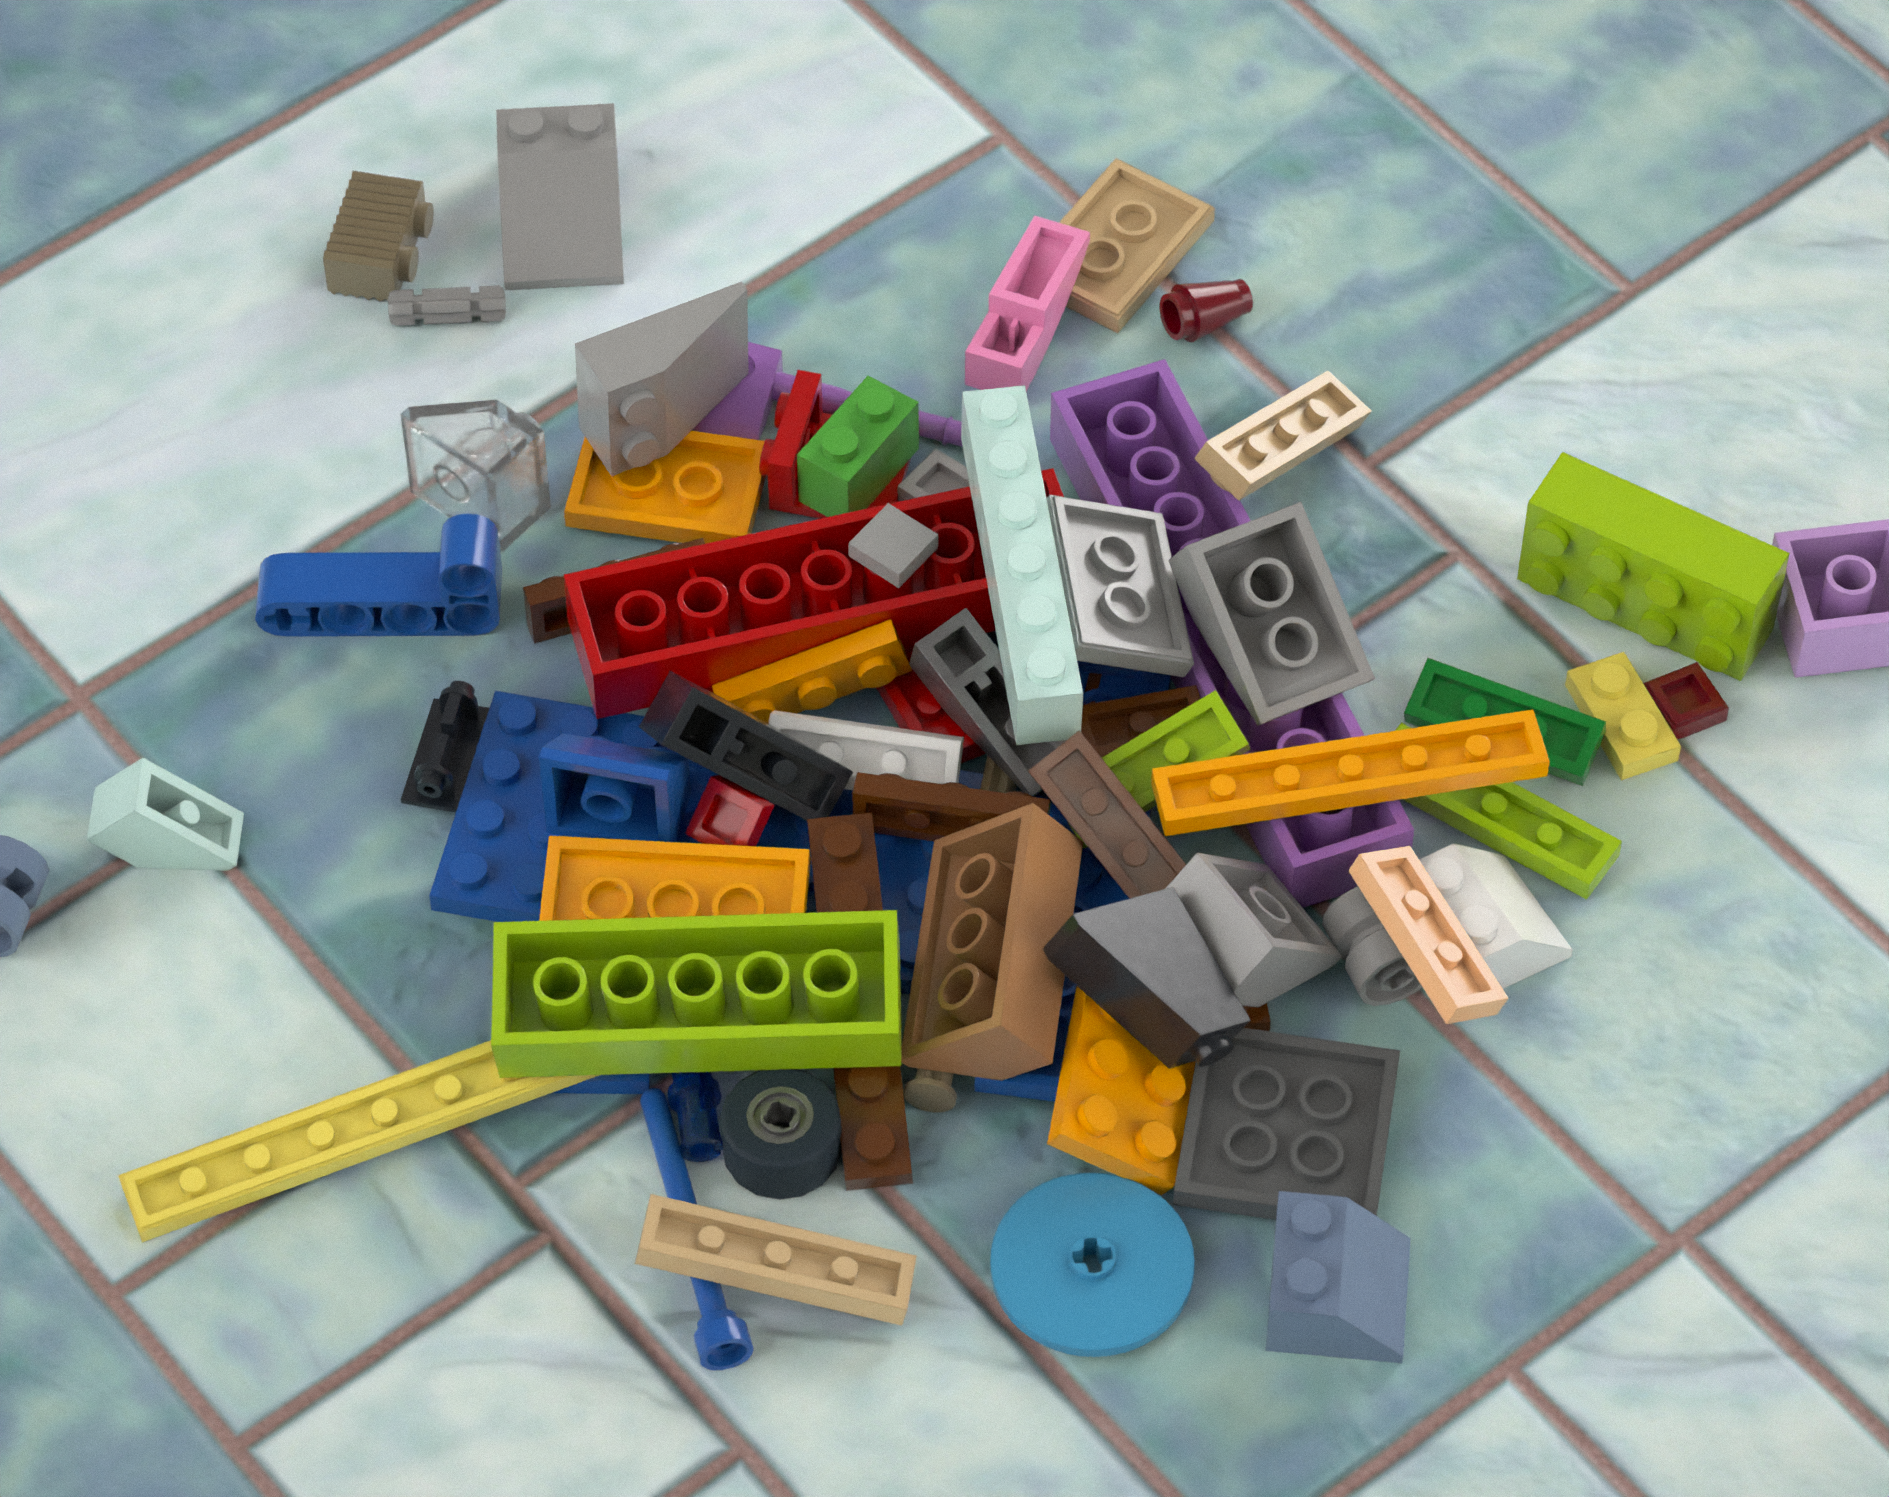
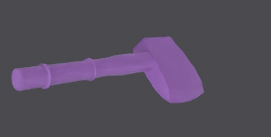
(749, 403)

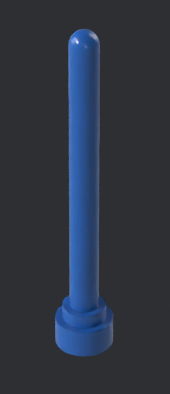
(721, 1335)

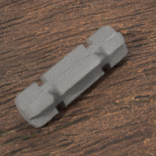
(447, 305)

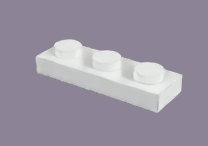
(877, 747)

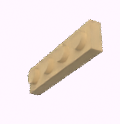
(1282, 435)
(776, 1259)

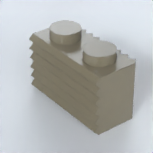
(377, 236)

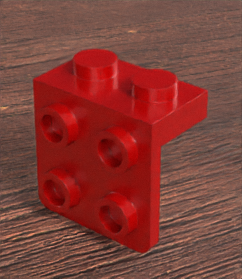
(798, 420)

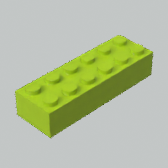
(696, 994)

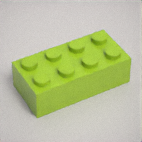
(1651, 566)

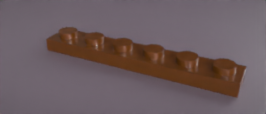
(867, 1097)

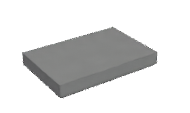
(1120, 586)

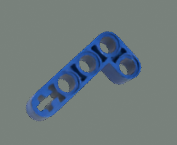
(387, 591)

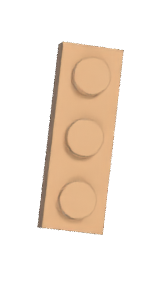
(1428, 934)

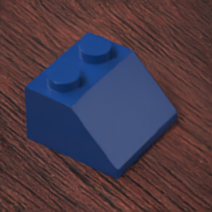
(613, 789)

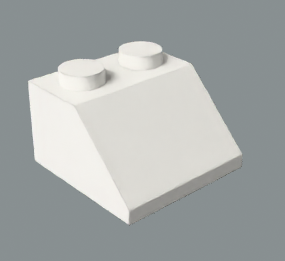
(1497, 912)

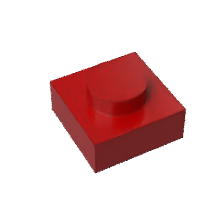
(729, 814)

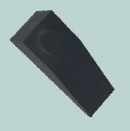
(744, 748)

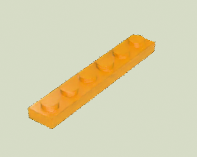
(1349, 772)

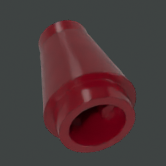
(1203, 307)

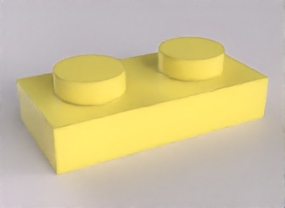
(1636, 731)

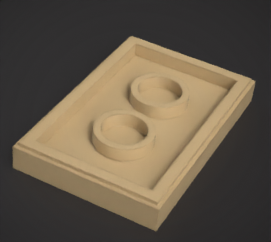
(1136, 240)

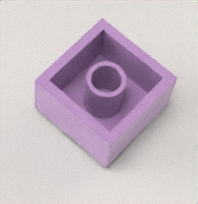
(1835, 597)

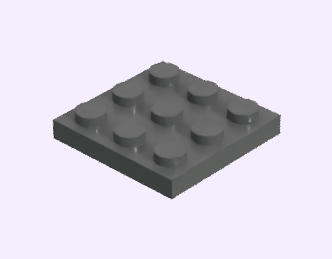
(1286, 1120)

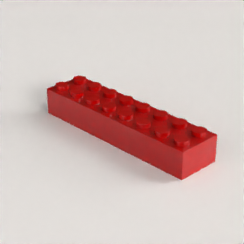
(766, 598)

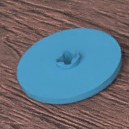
(1048, 1287)

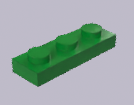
(1454, 695)

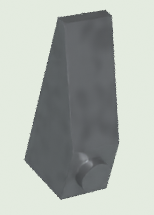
(968, 682)

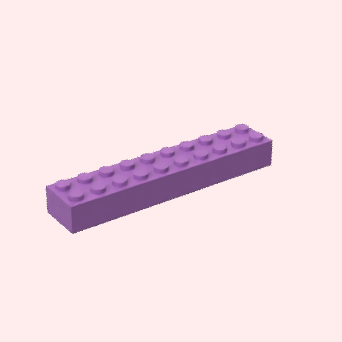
(1135, 447)

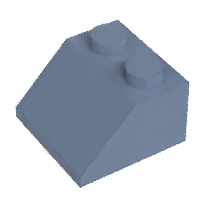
(1336, 1280)

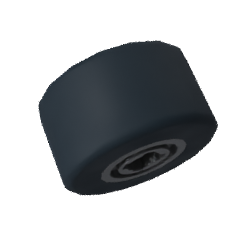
(781, 1133)

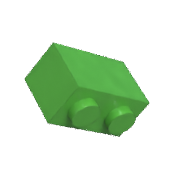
(858, 449)

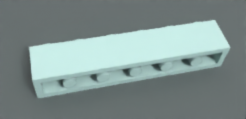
(1021, 565)

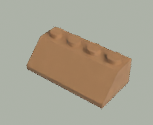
(980, 979)

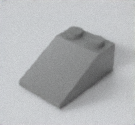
(559, 196)
(660, 376)
(1272, 613)

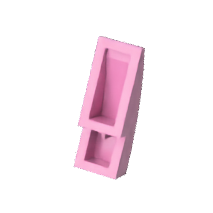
(1026, 306)

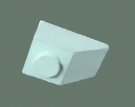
(163, 821)

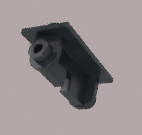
(446, 749)

